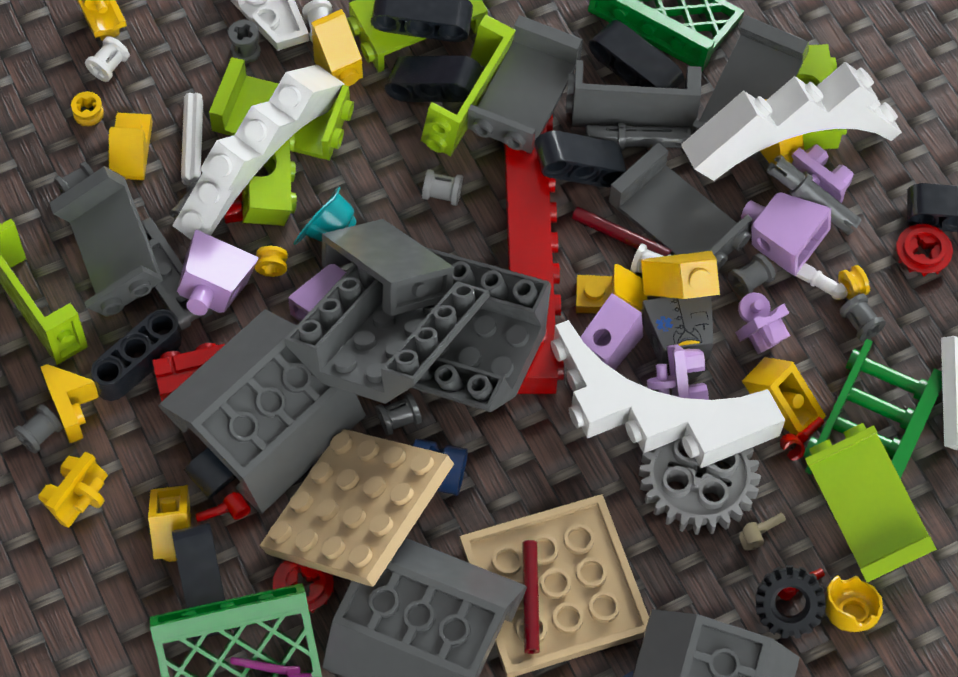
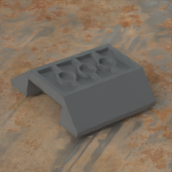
(497, 344)
(367, 352)
(262, 410)
(421, 618)
(703, 647)

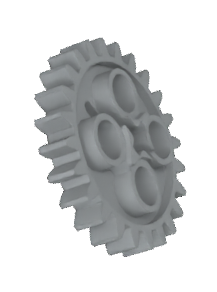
(689, 504)

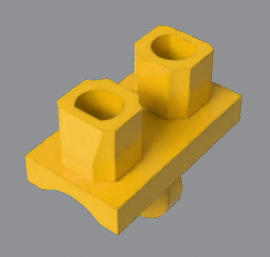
(103, 17)
(77, 490)

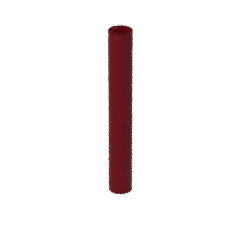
(617, 232)
(531, 597)

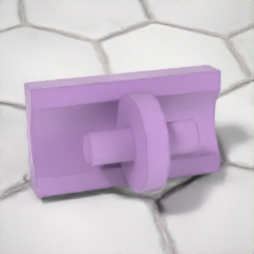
(813, 162)
(763, 327)
(680, 363)

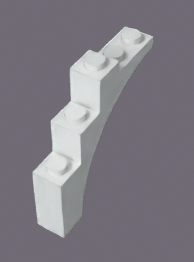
(796, 109)
(266, 127)
(652, 418)

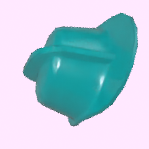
(333, 216)

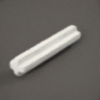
(192, 138)

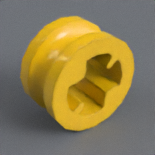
(87, 100)
(271, 261)
(854, 281)

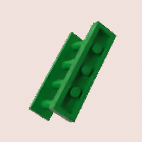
(910, 419)

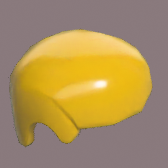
(852, 604)

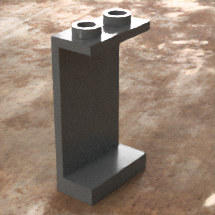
(758, 65)
(526, 85)
(633, 104)
(675, 211)
(109, 240)
(408, 270)

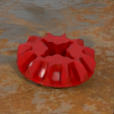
(926, 237)
(319, 592)

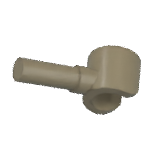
(751, 535)

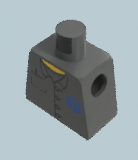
(681, 323)

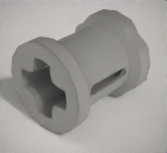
(442, 187)

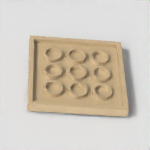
(357, 506)
(582, 583)

